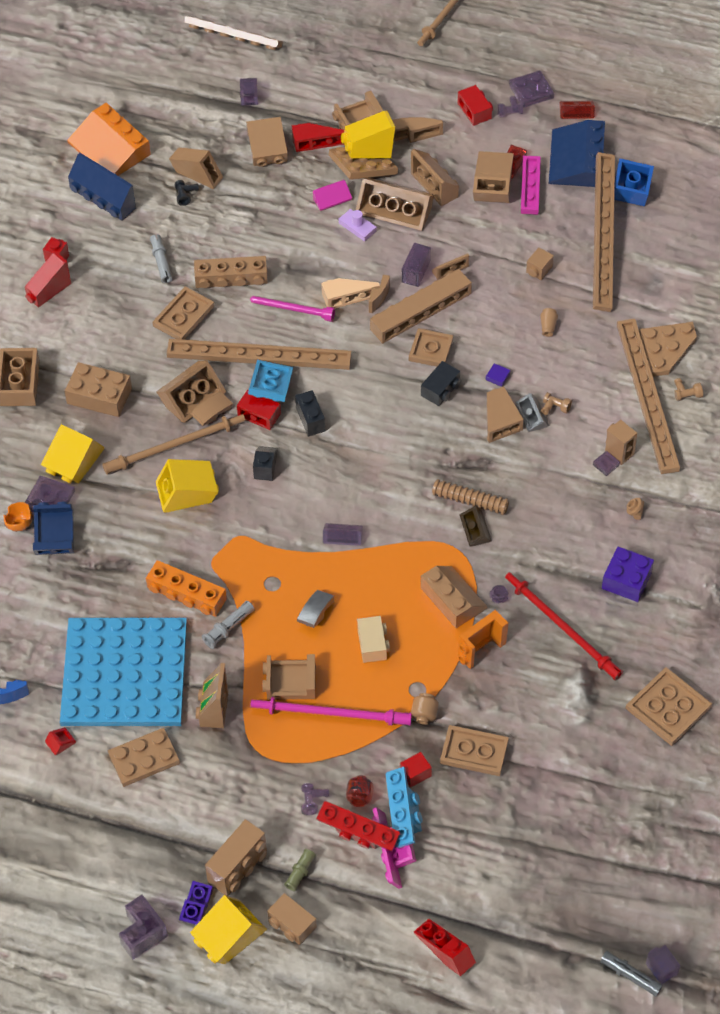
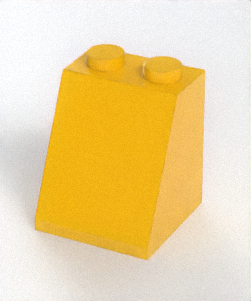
(370, 137)
(71, 455)
(186, 484)
(227, 930)

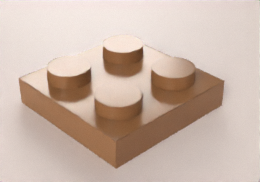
(430, 347)

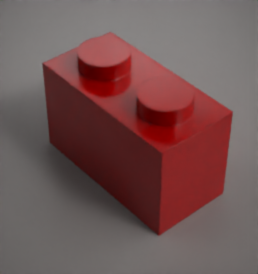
(475, 105)
(259, 410)

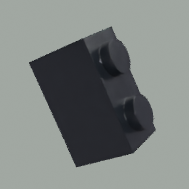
(440, 383)
(310, 413)

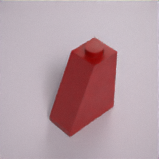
(48, 280)

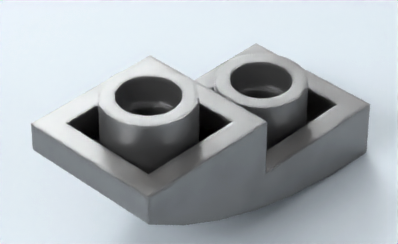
(314, 608)

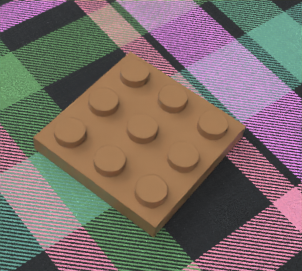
(668, 706)

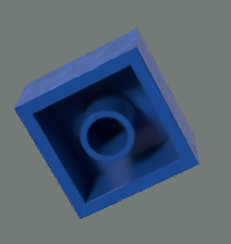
(632, 182)

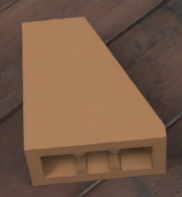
(197, 166)
(502, 415)

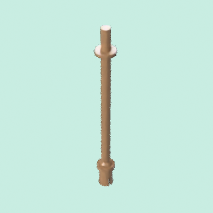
(429, 32)
(122, 461)

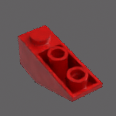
(446, 947)

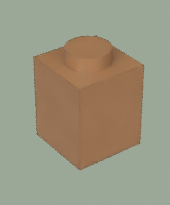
(539, 263)

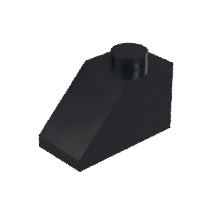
(264, 463)

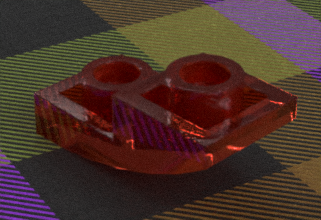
(517, 158)

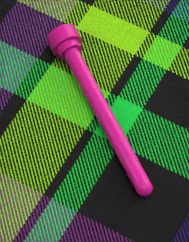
(326, 313)

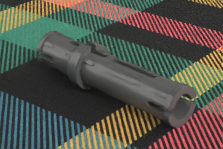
(631, 973)

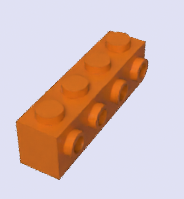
(186, 588)

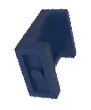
(53, 528)

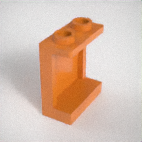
(489, 628)

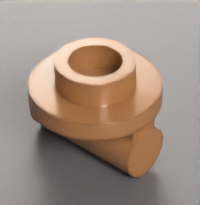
(635, 508)

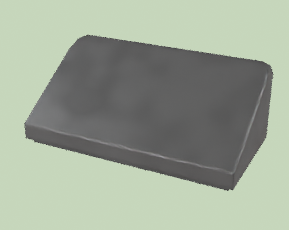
(531, 413)

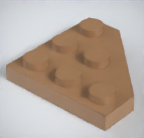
(362, 167)
(667, 345)

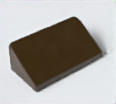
(475, 527)

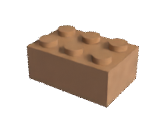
(19, 376)
(98, 389)
(236, 858)

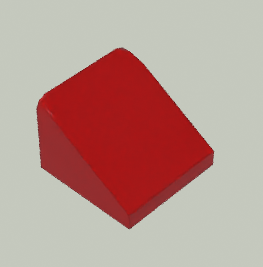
(59, 740)

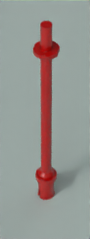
(604, 662)

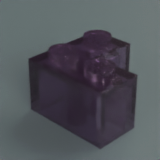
(146, 928)

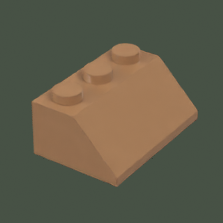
(433, 177)
(190, 390)
(451, 594)

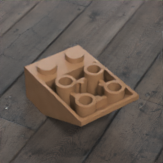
(493, 177)

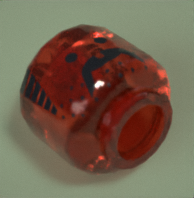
(359, 791)

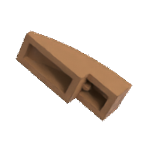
(417, 128)

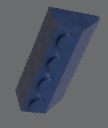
(102, 187)

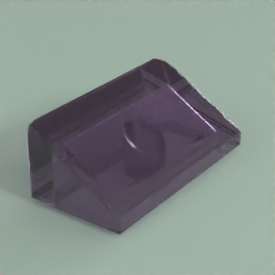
(342, 534)

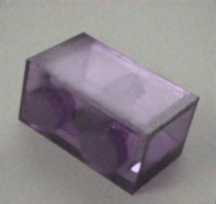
(416, 264)

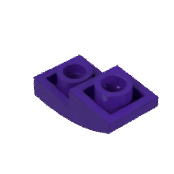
(196, 903)

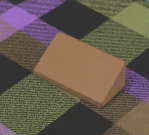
(451, 266)

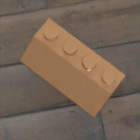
(394, 203)

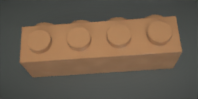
(230, 272)

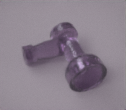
(514, 108)
(309, 806)

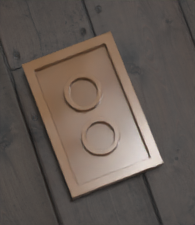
(183, 314)
(474, 750)
(143, 757)

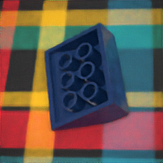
(575, 153)

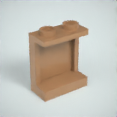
(357, 111)
(267, 141)
(290, 678)

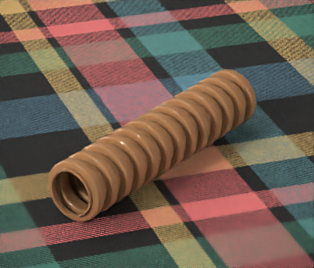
(470, 497)

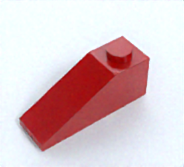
(314, 136)

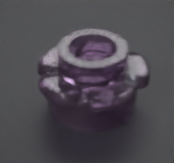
(499, 589)

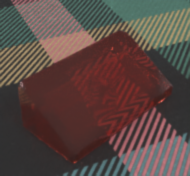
(577, 109)

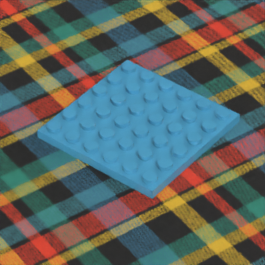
(124, 672)

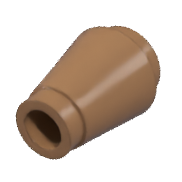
(548, 321)

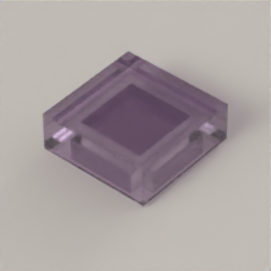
(606, 463)

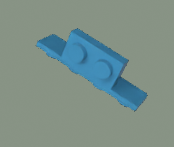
(403, 807)

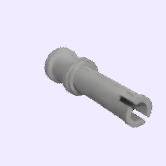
(222, 629)

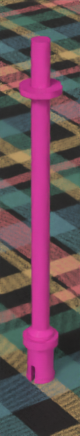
(389, 717)

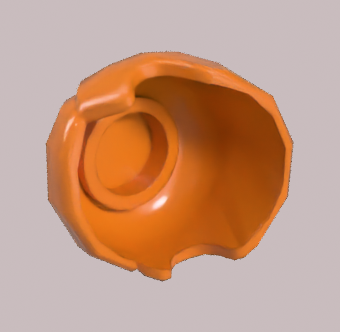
(18, 516)

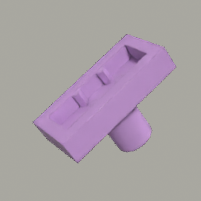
(357, 224)

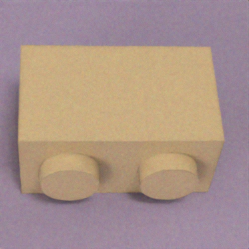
(372, 640)

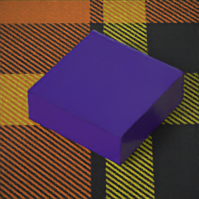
(497, 375)

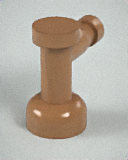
(681, 392)
(549, 401)

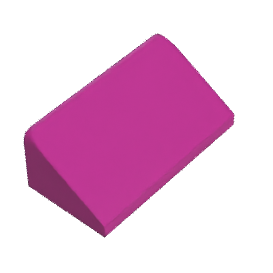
(331, 195)

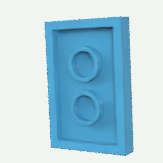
(270, 380)

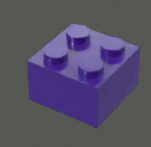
(627, 574)

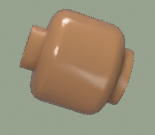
(424, 708)

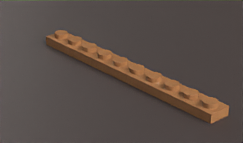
(604, 232)
(252, 352)
(648, 396)

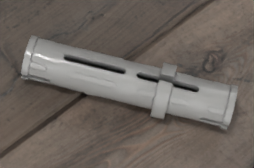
(159, 253)

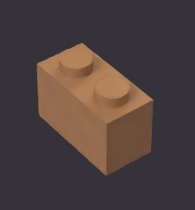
(621, 441)
(291, 919)

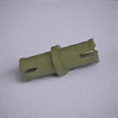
(300, 870)

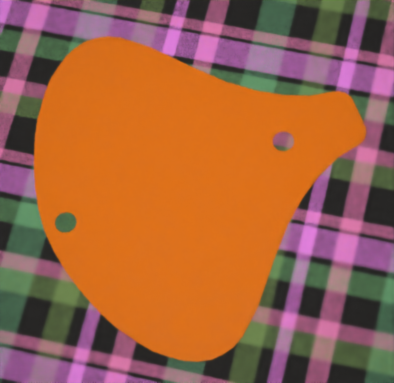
(364, 585)

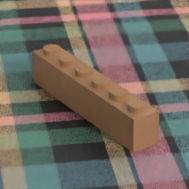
(420, 306)

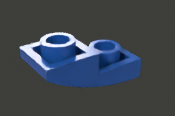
(14, 691)

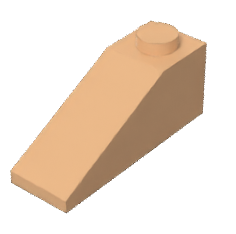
(346, 291)

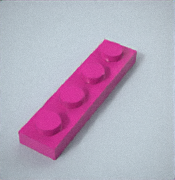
(530, 185)

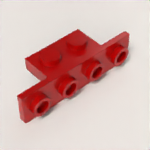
(356, 827)

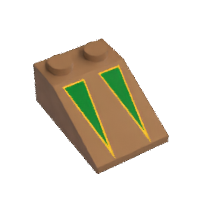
(213, 699)

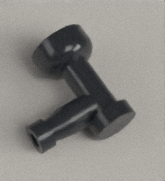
(184, 198)

